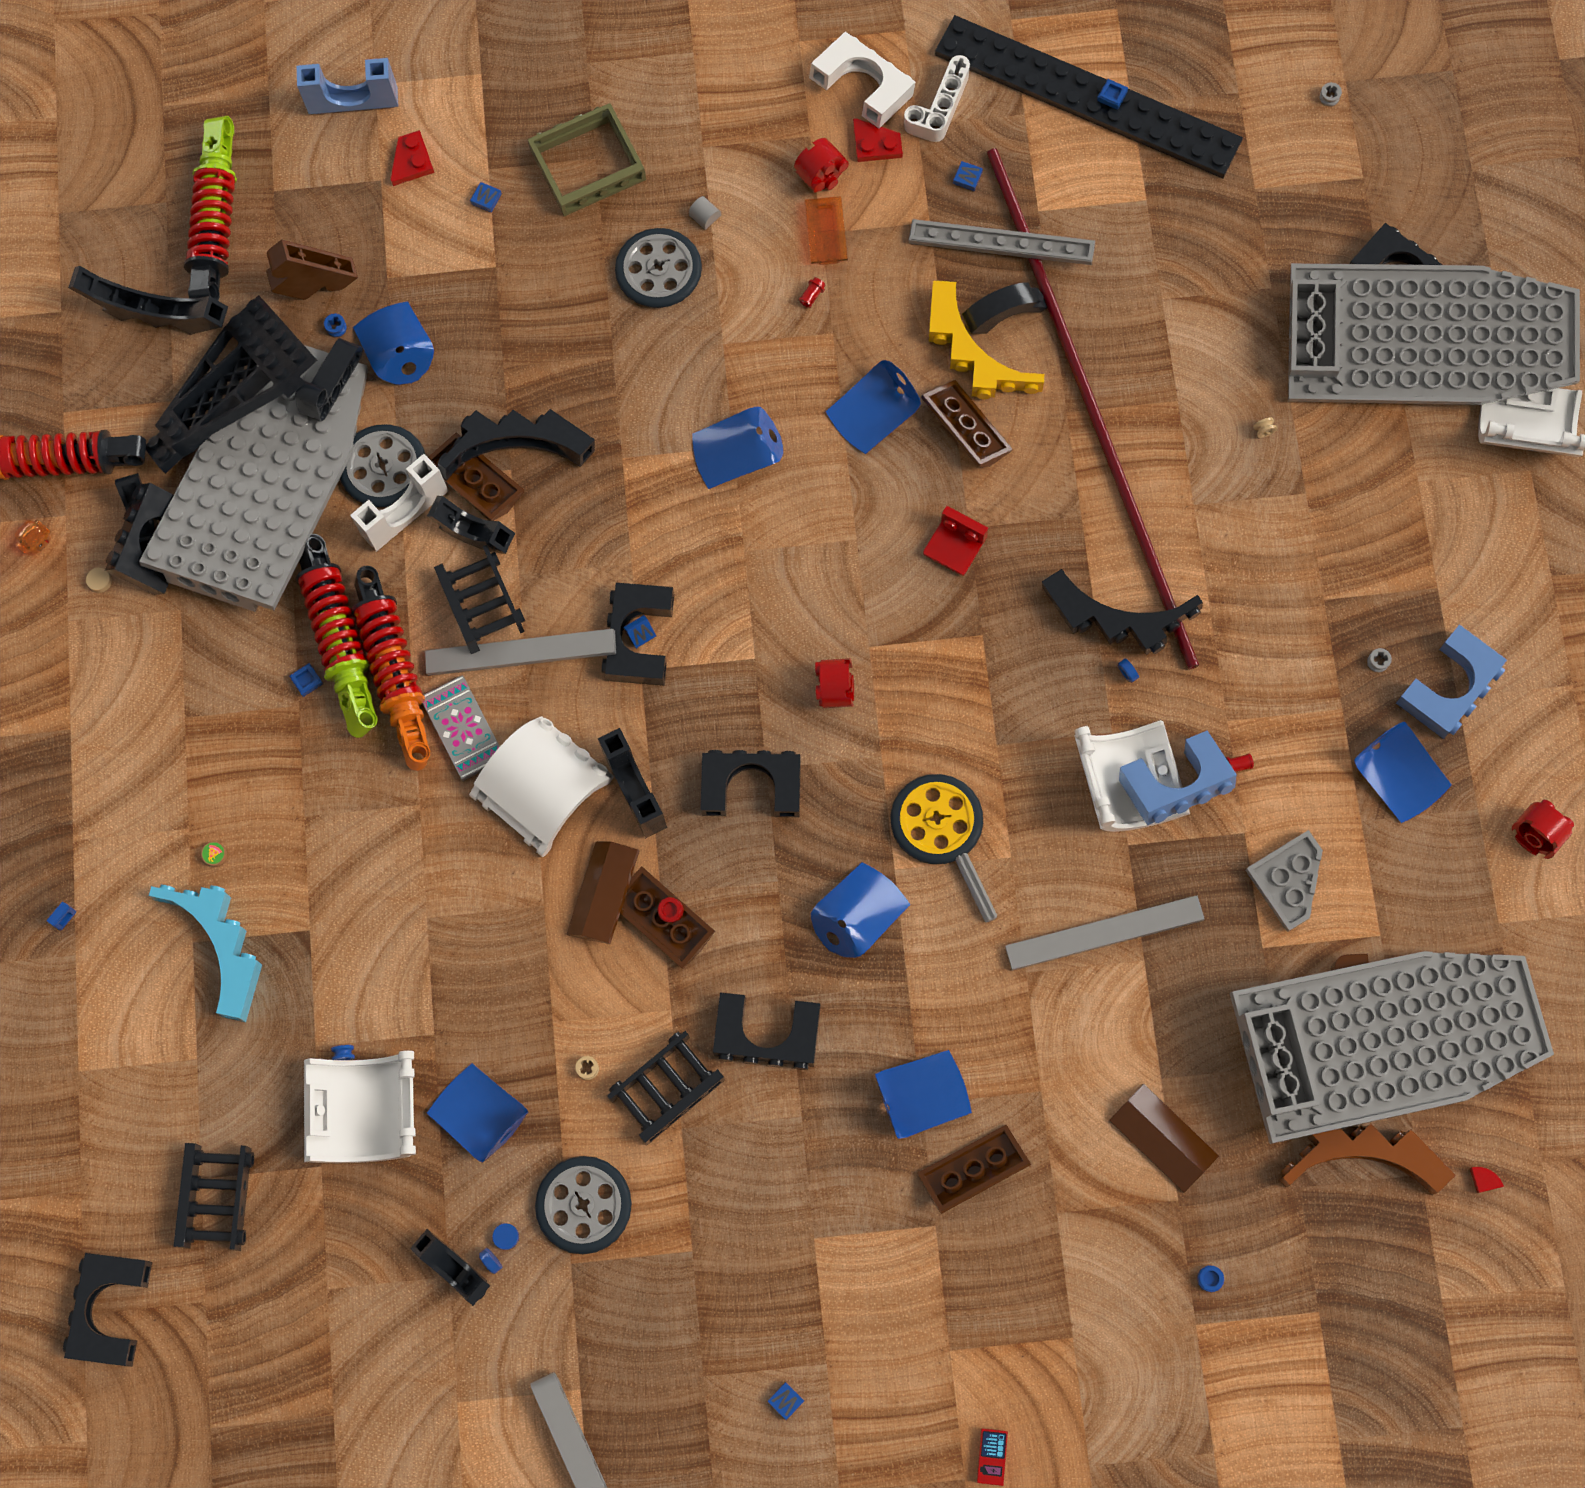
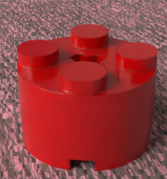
(820, 165)
(835, 683)
(1542, 829)

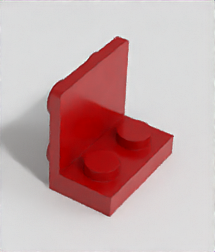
(956, 541)

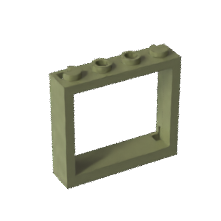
(599, 189)

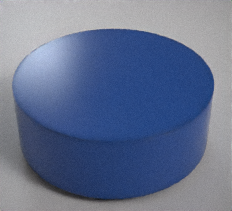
(1128, 670)
(505, 1236)
(490, 1261)
(1210, 1278)

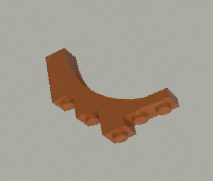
(1406, 1154)

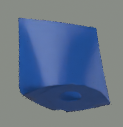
(384, 332)
(874, 407)
(735, 447)
(1402, 772)
(865, 903)
(923, 1094)
(477, 1113)

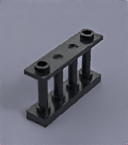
(464, 616)
(670, 1112)
(191, 1183)

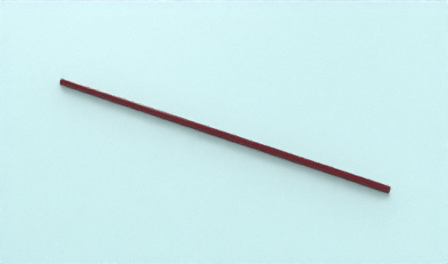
(1094, 412)

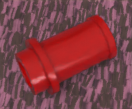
(815, 287)
(1241, 762)

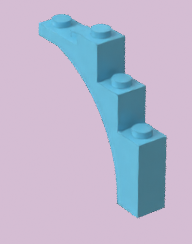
(238, 973)

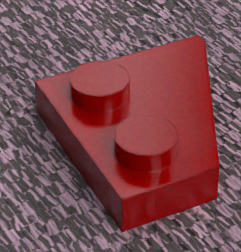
(875, 142)
(410, 159)

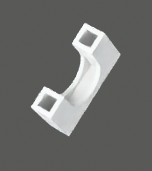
(850, 55)
(382, 525)

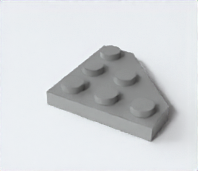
(1289, 879)

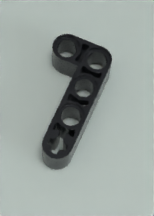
(319, 396)

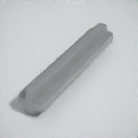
(976, 887)

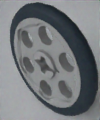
(658, 239)
(371, 438)
(548, 1205)

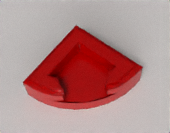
(1485, 1179)

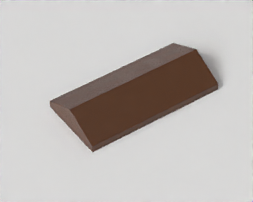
(967, 424)
(481, 483)
(603, 892)
(678, 940)
(1164, 1138)
(973, 1169)

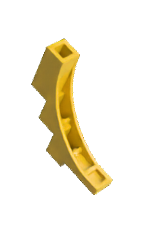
(967, 355)

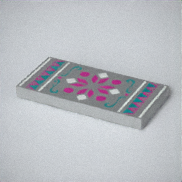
(461, 726)

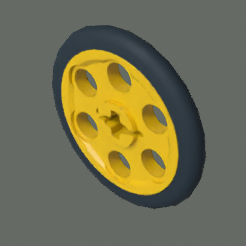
(948, 788)

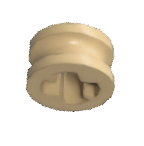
(1265, 427)
(595, 1068)

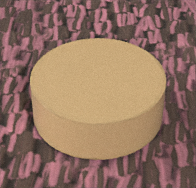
(98, 580)

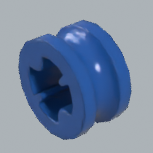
(330, 320)
(343, 1052)

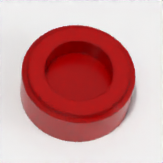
(670, 910)

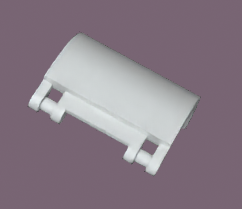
(1534, 422)
(1102, 762)
(538, 781)
(359, 1109)

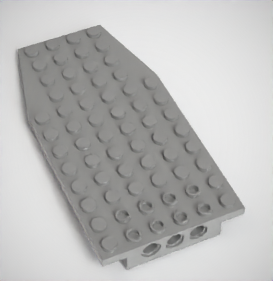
(1428, 334)
(256, 498)
(1387, 1038)

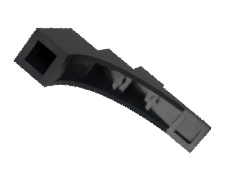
(125, 303)
(548, 433)
(1147, 628)

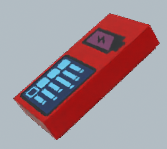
(992, 1457)

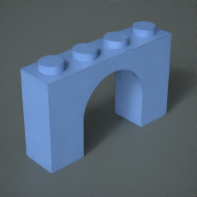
(325, 97)
(1442, 713)
(1158, 801)

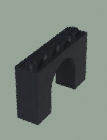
(1391, 246)
(124, 559)
(628, 603)
(721, 767)
(632, 783)
(796, 1050)
(84, 1338)

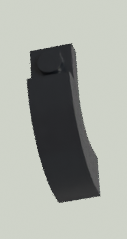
(1001, 304)
(125, 489)
(470, 528)
(450, 1266)

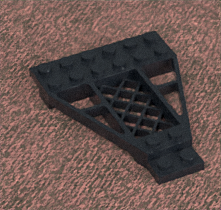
(261, 342)

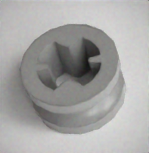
(1331, 87)
(1373, 665)

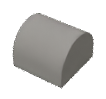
(704, 212)

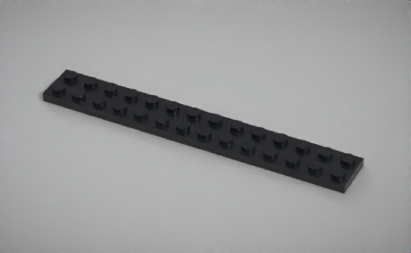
(1077, 93)

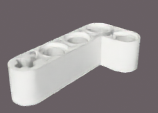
(943, 98)

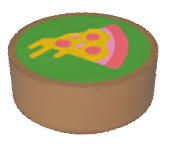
(214, 854)

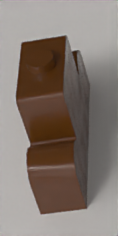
(304, 270)

